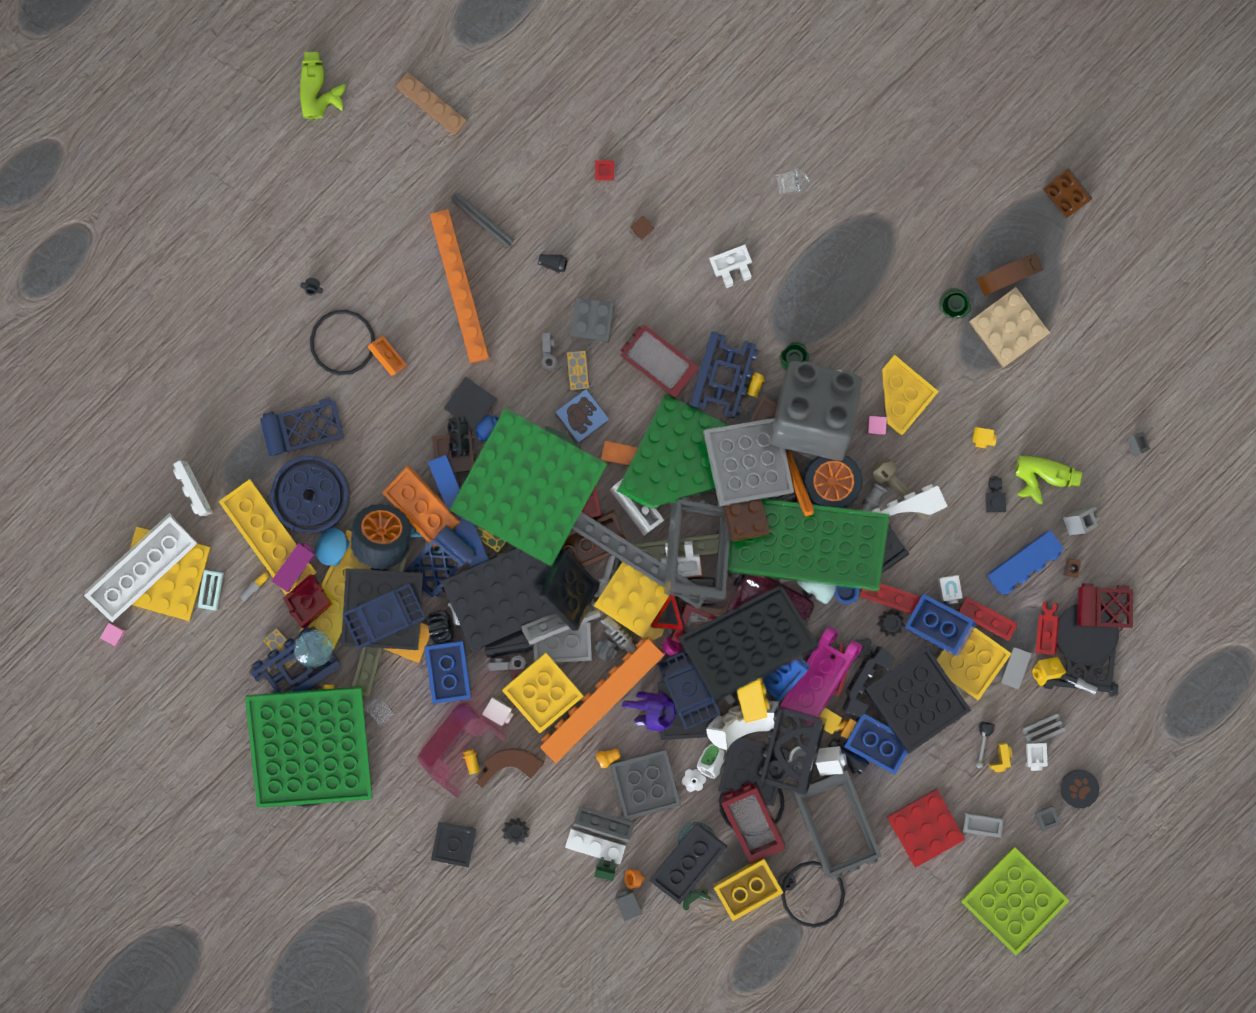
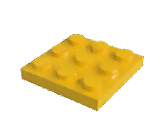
(632, 599)
(976, 664)
(542, 692)

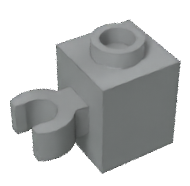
(1081, 521)

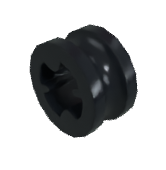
(782, 877)

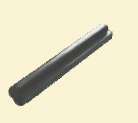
(482, 220)

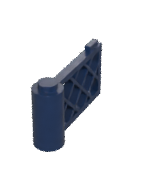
(276, 434)
(452, 547)

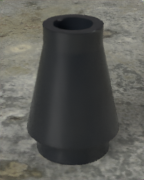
(553, 261)

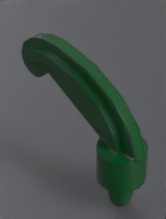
(693, 896)

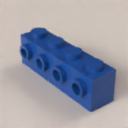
(1024, 562)

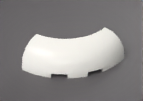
(731, 726)

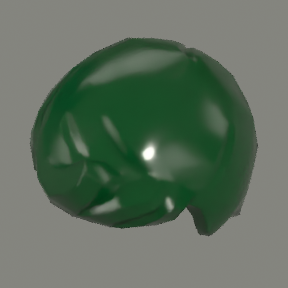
(954, 303)
(793, 352)

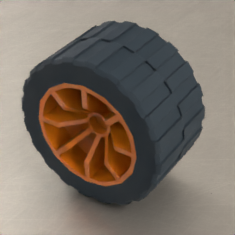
(832, 481)
(380, 536)

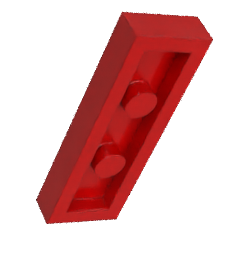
(892, 597)
(987, 618)

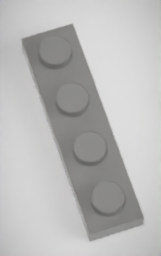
(553, 624)

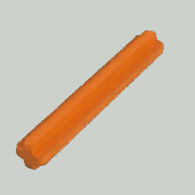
(799, 487)

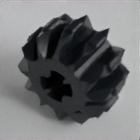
(440, 626)

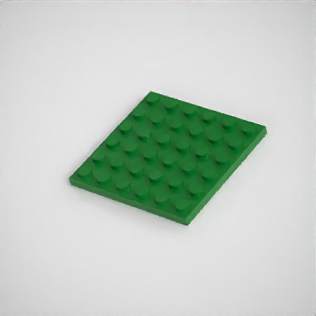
(528, 487)
(309, 747)

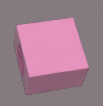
(876, 425)
(113, 634)

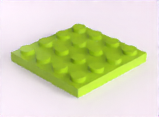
(1014, 900)

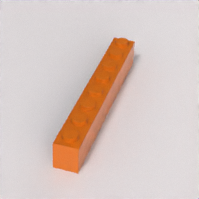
(459, 286)
(605, 696)

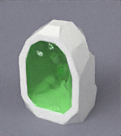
(711, 761)

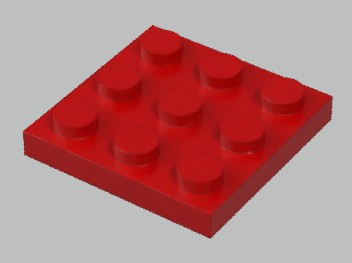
(925, 828)

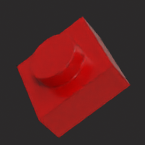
(604, 170)

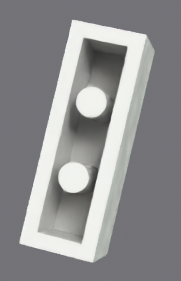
(643, 516)

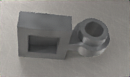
(548, 344)
(500, 664)

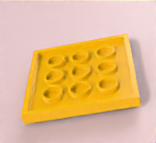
(179, 587)

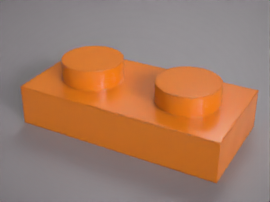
(387, 355)
(618, 453)

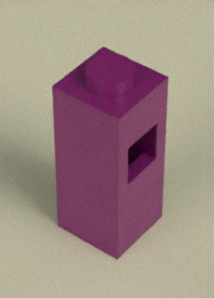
(294, 566)

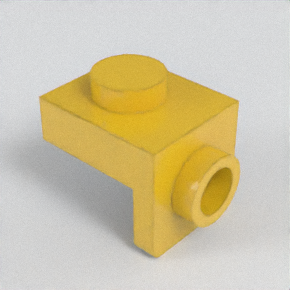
(1048, 669)
(1005, 754)

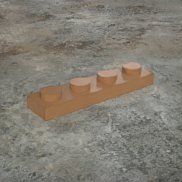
(431, 104)

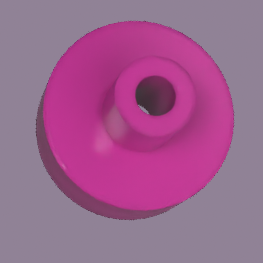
(670, 646)

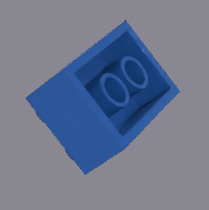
(940, 625)
(448, 672)
(876, 743)

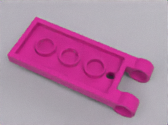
(822, 678)

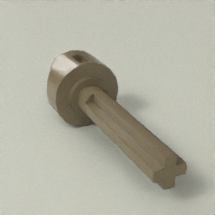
(889, 476)

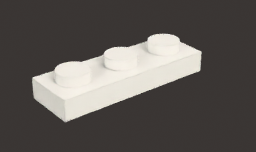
(595, 846)

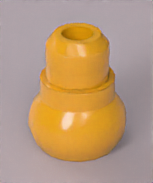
(607, 757)

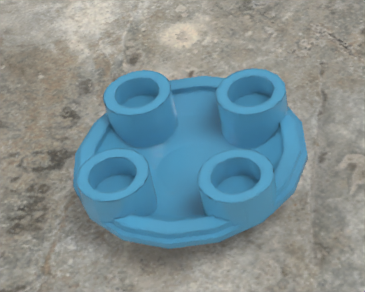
(331, 546)

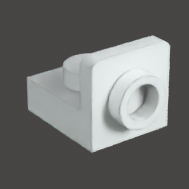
(1036, 756)

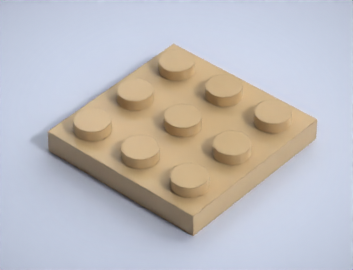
(1009, 327)

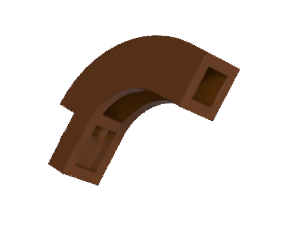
(511, 757)

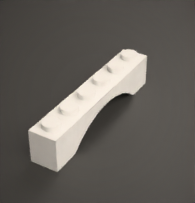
(926, 502)

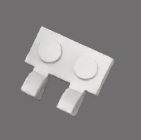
(731, 260)
(689, 564)

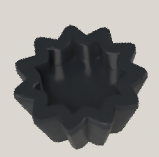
(890, 622)
(515, 831)

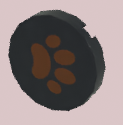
(1079, 789)

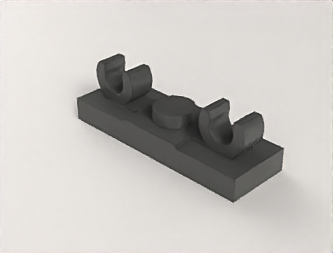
(604, 824)

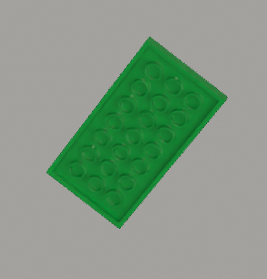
(824, 548)

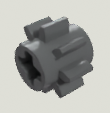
(606, 649)

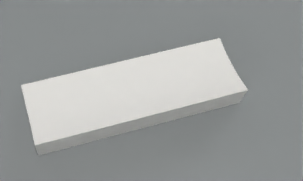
(140, 567)

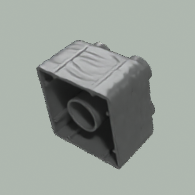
(816, 410)

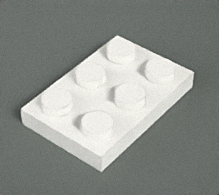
(192, 488)

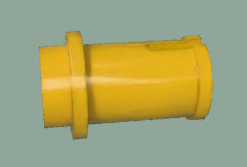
(755, 384)
(471, 761)

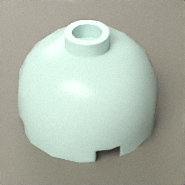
(821, 591)

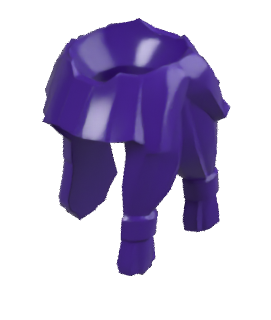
(653, 704)

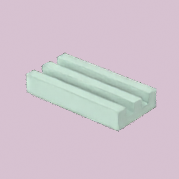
(218, 590)

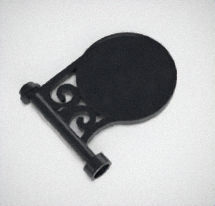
(1086, 647)

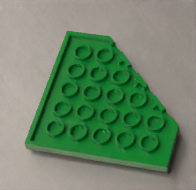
(671, 456)

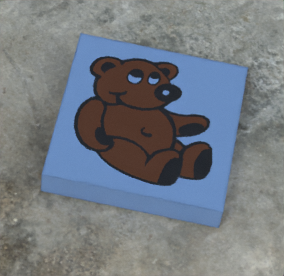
(582, 415)

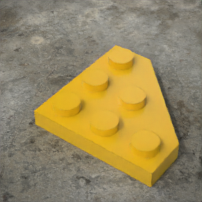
(904, 394)

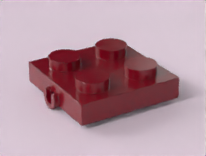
(307, 601)

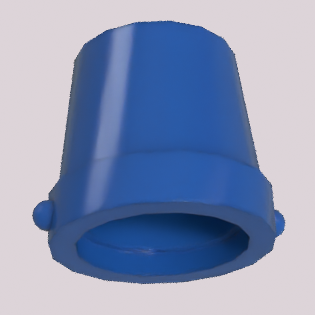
(846, 594)

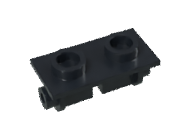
(457, 427)

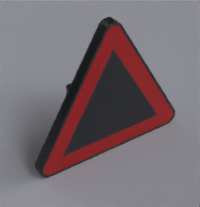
(669, 616)

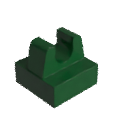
(603, 871)

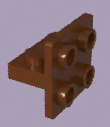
(1067, 193)

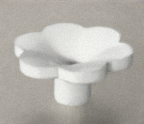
(691, 775)

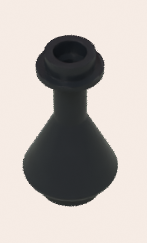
(855, 762)

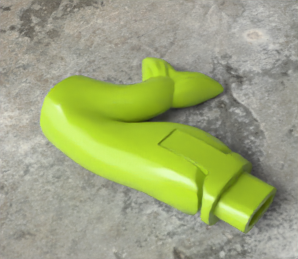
(310, 84)
(1051, 471)

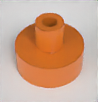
(633, 878)

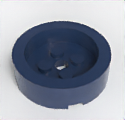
(330, 498)

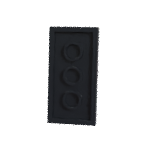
(688, 863)

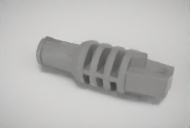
(618, 634)

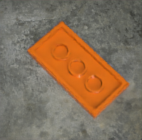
(420, 504)

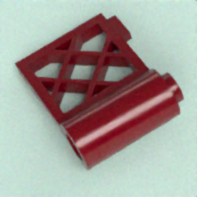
(1090, 606)

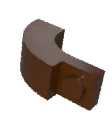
(1010, 274)

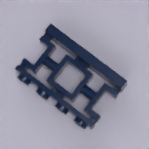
(709, 371)
(284, 654)

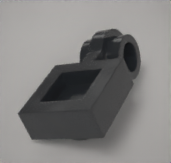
(995, 501)

